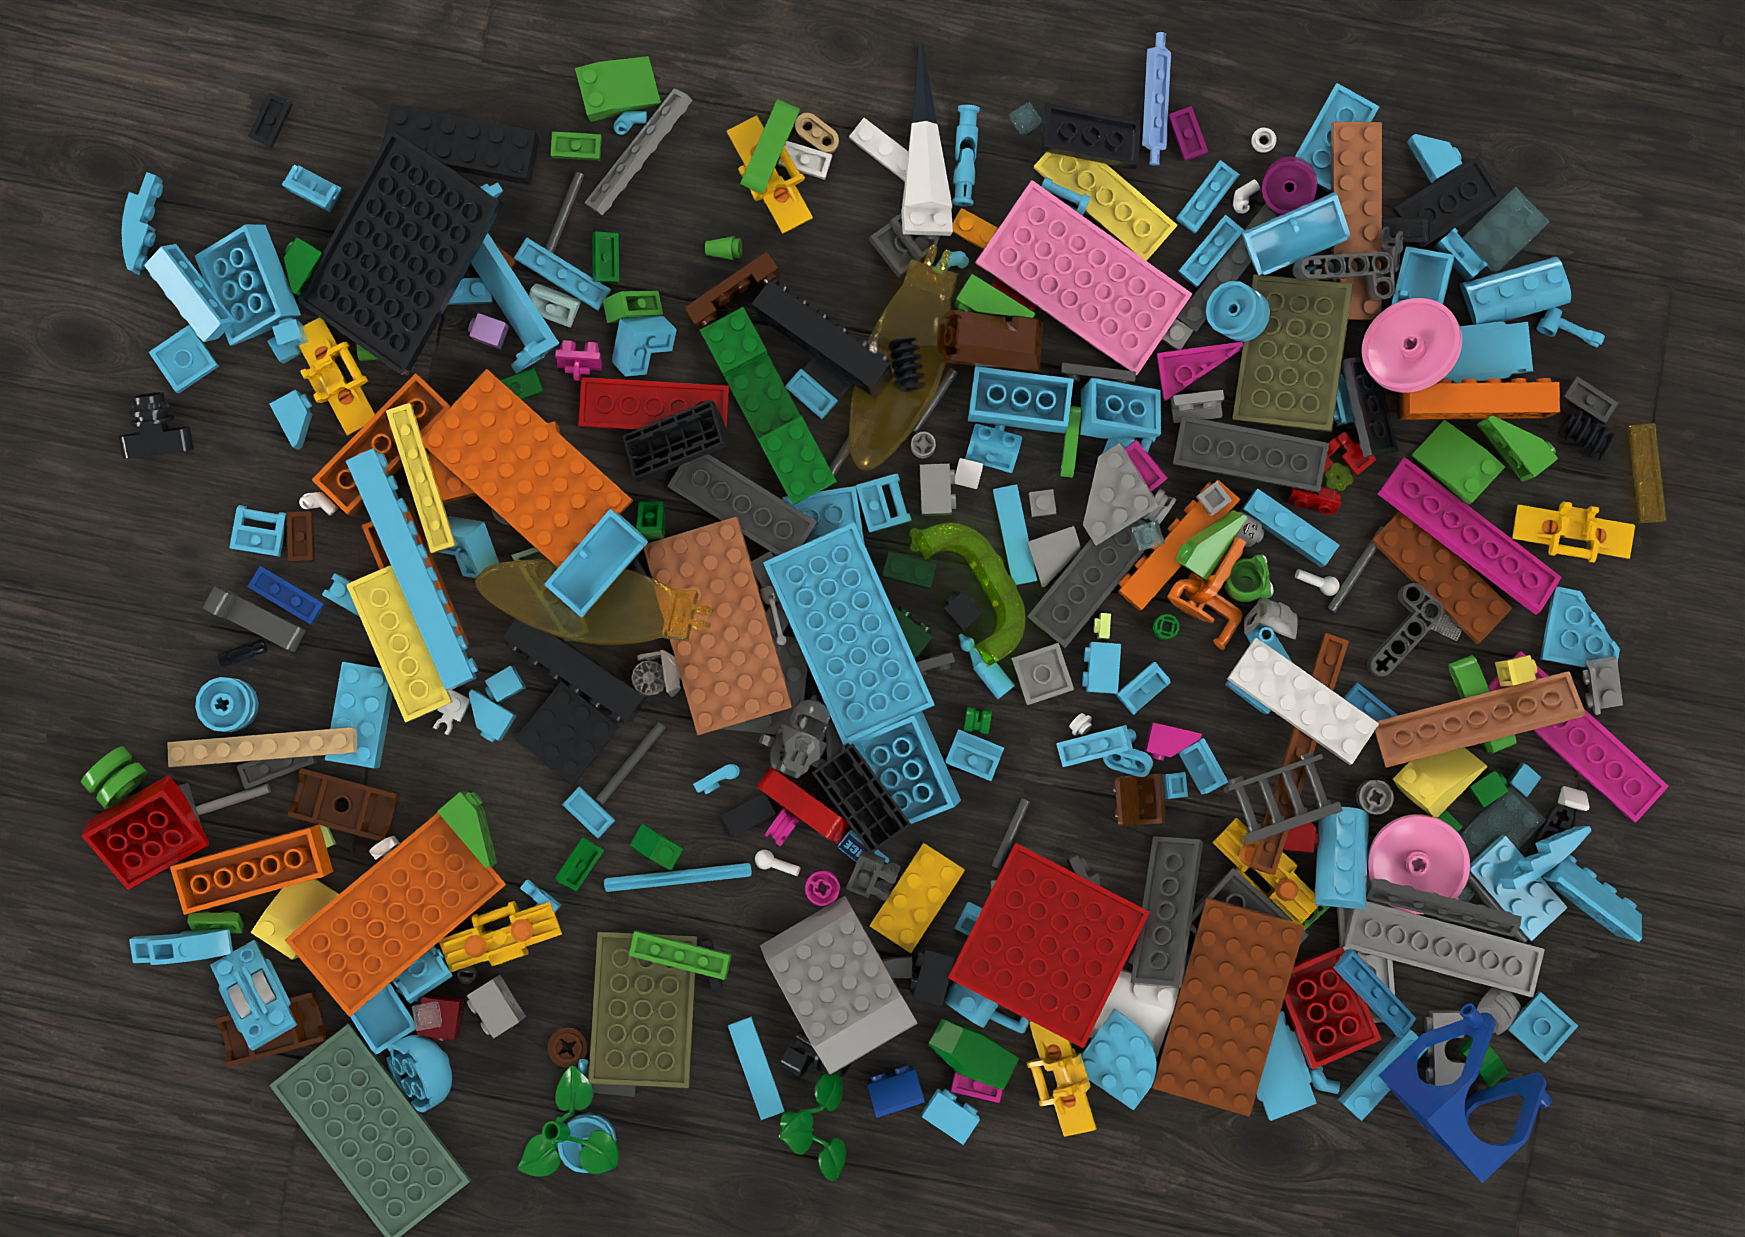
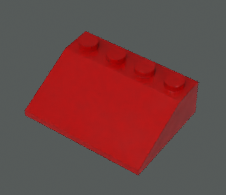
(146, 833)
(1326, 1011)

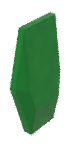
(973, 1054)

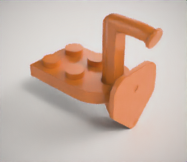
(1204, 592)

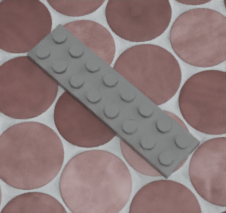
(1444, 948)

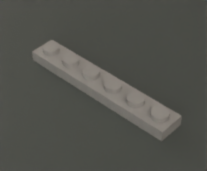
(638, 151)

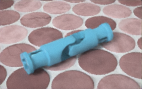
(965, 170)

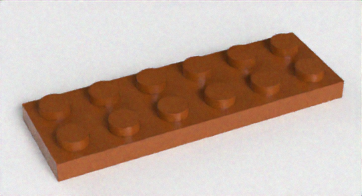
(1444, 575)

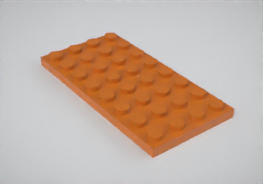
(523, 468)
(393, 914)

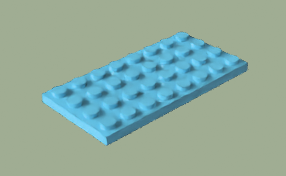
(849, 633)

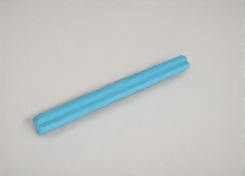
(677, 877)

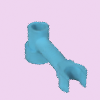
(1553, 321)

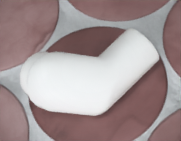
(1241, 196)
(317, 500)

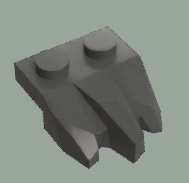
(900, 248)

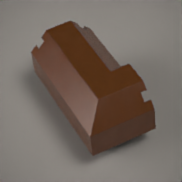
(991, 341)

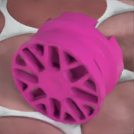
(782, 826)
(822, 888)

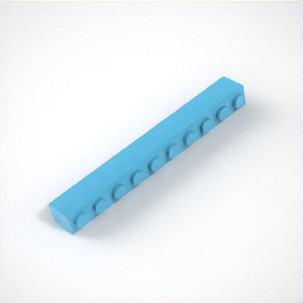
(411, 569)

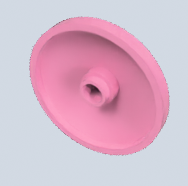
(1412, 345)
(1420, 854)

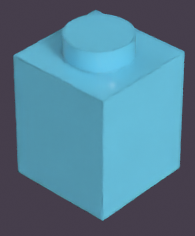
(504, 684)

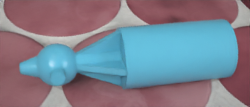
(993, 675)

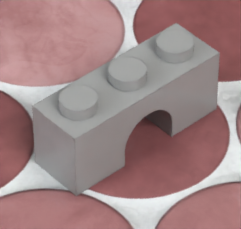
(1440, 1069)

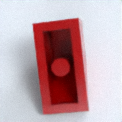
(1302, 838)

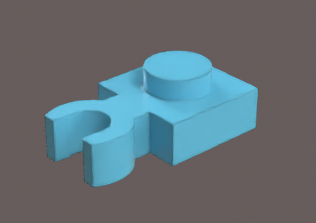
(539, 895)

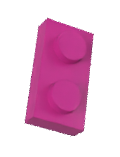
(975, 1089)

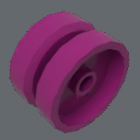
(1287, 170)

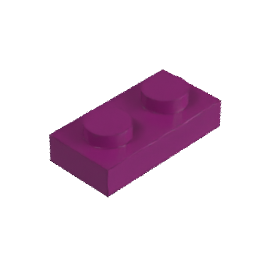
(1188, 134)

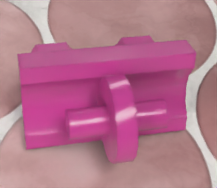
(578, 361)

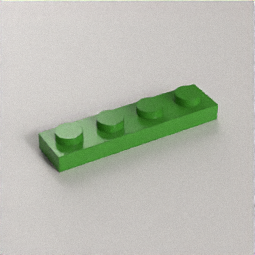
(680, 955)

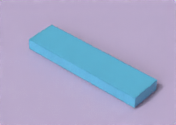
(562, 274)
(1014, 534)
(756, 1068)

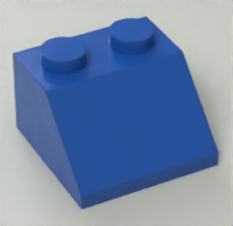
(895, 1090)

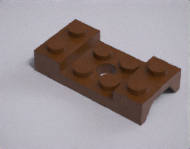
(759, 271)
(368, 812)
(309, 1030)

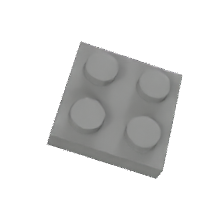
(1042, 674)

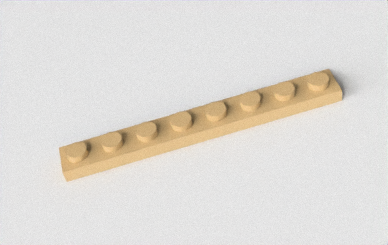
(262, 747)

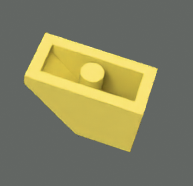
(1516, 671)

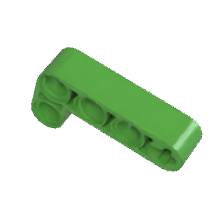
(770, 146)
(1469, 683)

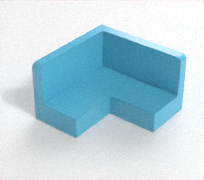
(640, 338)
(473, 546)

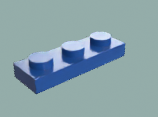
(286, 595)

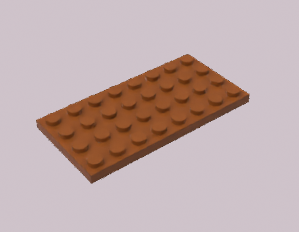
(1228, 1006)

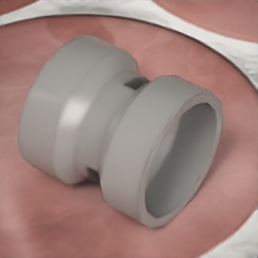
(923, 440)

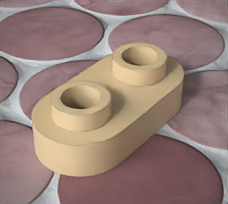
(817, 134)

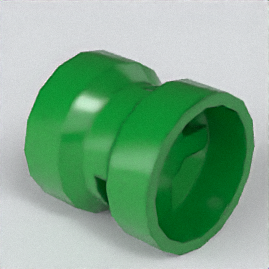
(1162, 628)
(971, 720)

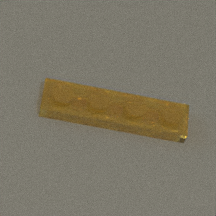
(1647, 473)

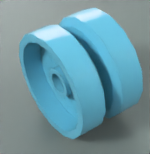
(1237, 311)
(212, 701)
(581, 1127)

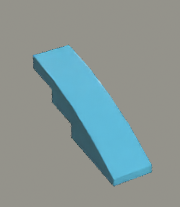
(1550, 854)

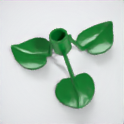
(798, 1127)
(541, 1151)

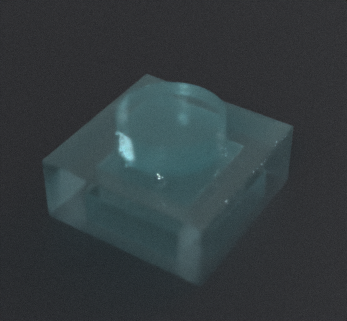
(1025, 118)
(1148, 535)

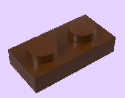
(300, 536)

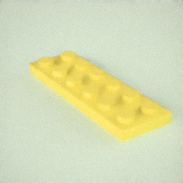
(1112, 202)
(398, 644)

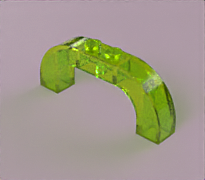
(992, 577)

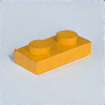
(973, 228)

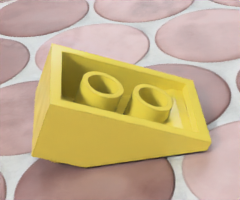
(1439, 779)
(291, 910)

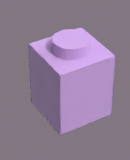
(488, 330)

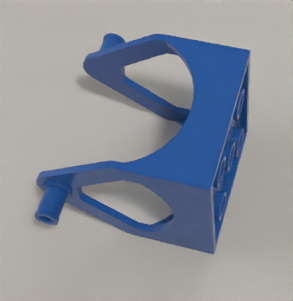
(1445, 1108)

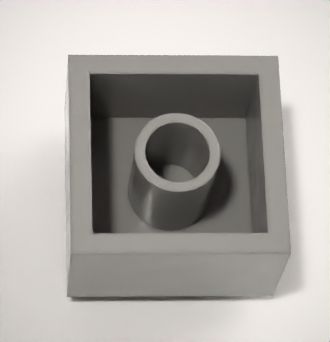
(495, 1007)

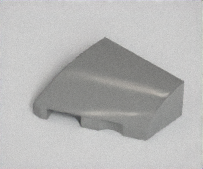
(1053, 553)

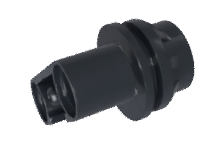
(154, 435)
(800, 1057)

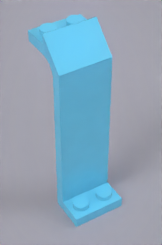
(513, 299)

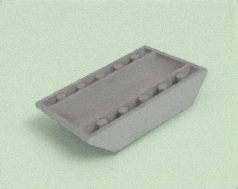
(837, 985)

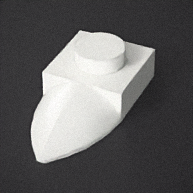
(384, 847)

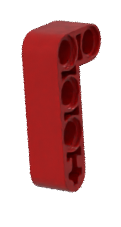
(804, 805)

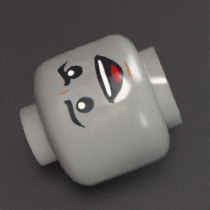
(1250, 531)

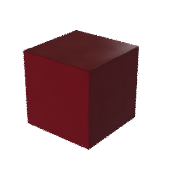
(451, 1014)

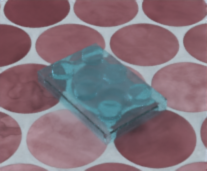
(1505, 230)

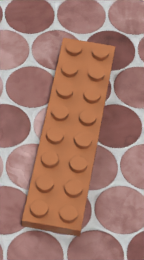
(1358, 184)
(1478, 719)

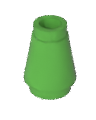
(725, 248)

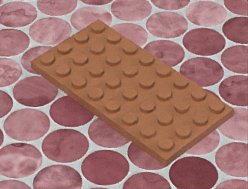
(733, 666)

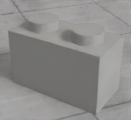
(936, 489)

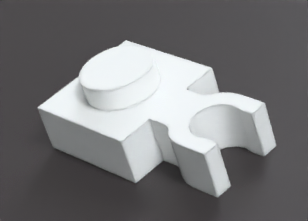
(453, 710)

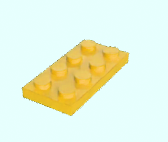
(917, 897)

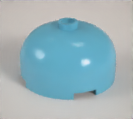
(427, 1070)

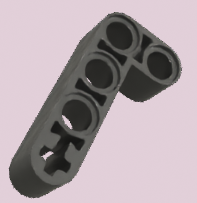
(1343, 270)
(254, 618)
(1401, 634)

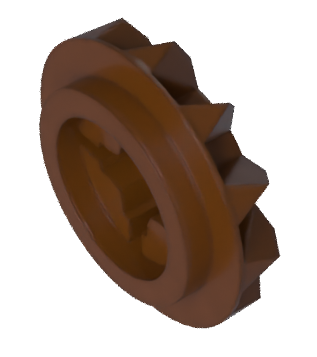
(555, 1046)

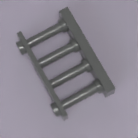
(1278, 822)

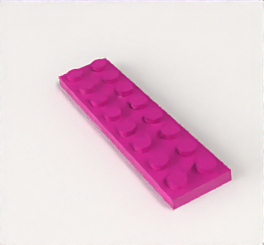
(1470, 536)
(1601, 760)

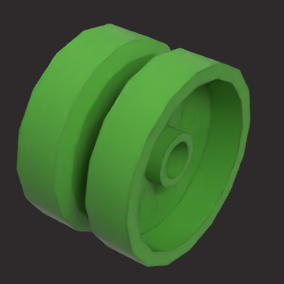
(114, 777)

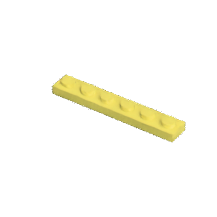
(421, 478)

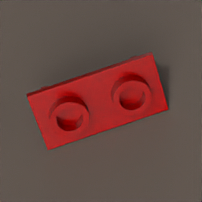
(1324, 502)

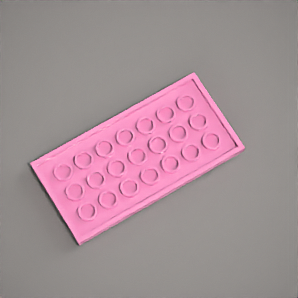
(1083, 278)

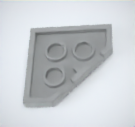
(1116, 495)

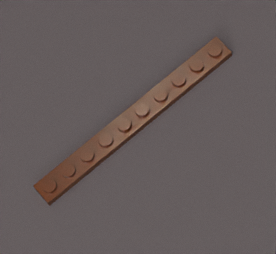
(1326, 671)

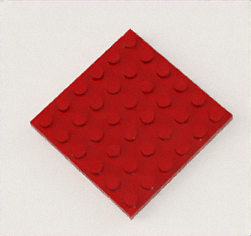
(1048, 945)

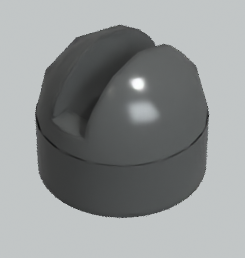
(467, 980)

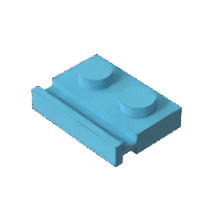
(974, 755)

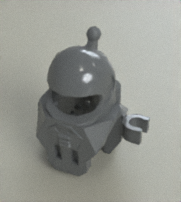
(801, 739)

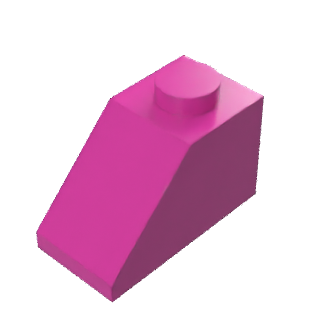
(1168, 740)

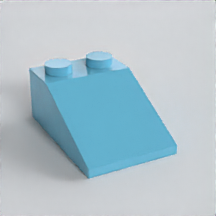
(1119, 410)

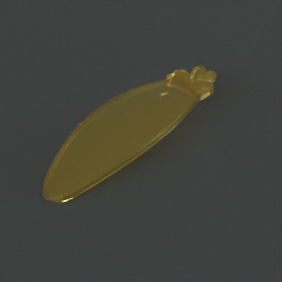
(915, 311)
(627, 612)

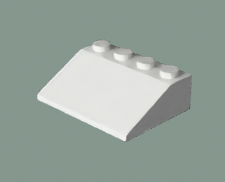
(1145, 1005)

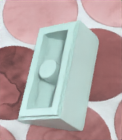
(554, 304)

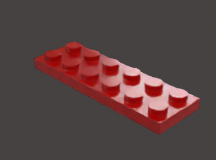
(639, 403)

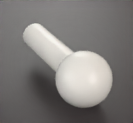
(1328, 585)
(765, 859)

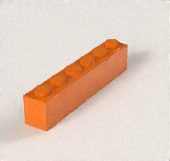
(1161, 563)

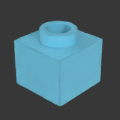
(289, 333)

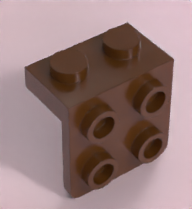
(1139, 800)

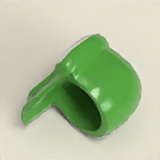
(1249, 580)

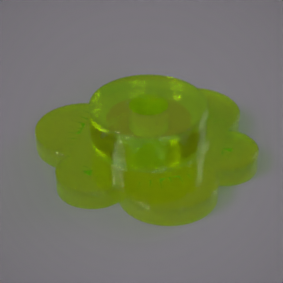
(1343, 472)

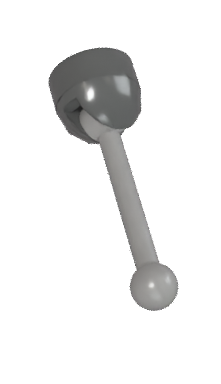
(770, 597)

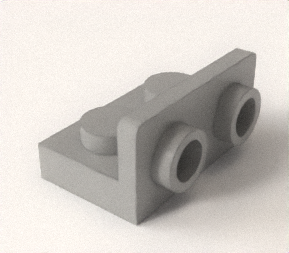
(1197, 405)
(1603, 684)

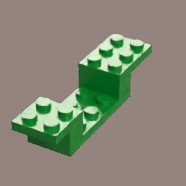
(768, 406)

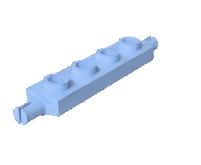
(1156, 98)

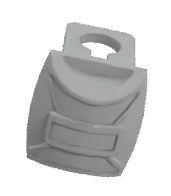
(1272, 615)
(670, 669)
(1501, 1006)

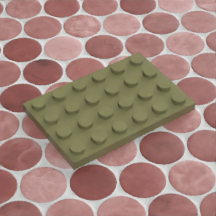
(1295, 364)
(640, 1017)

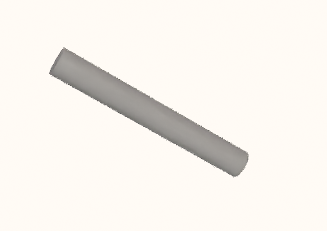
(233, 799)

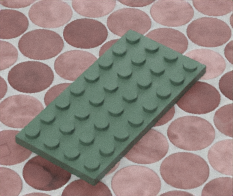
(370, 1132)

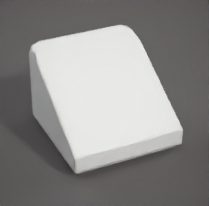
(968, 473)
(1573, 798)

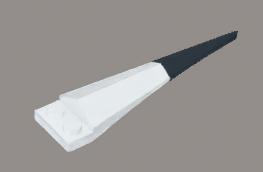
(926, 188)

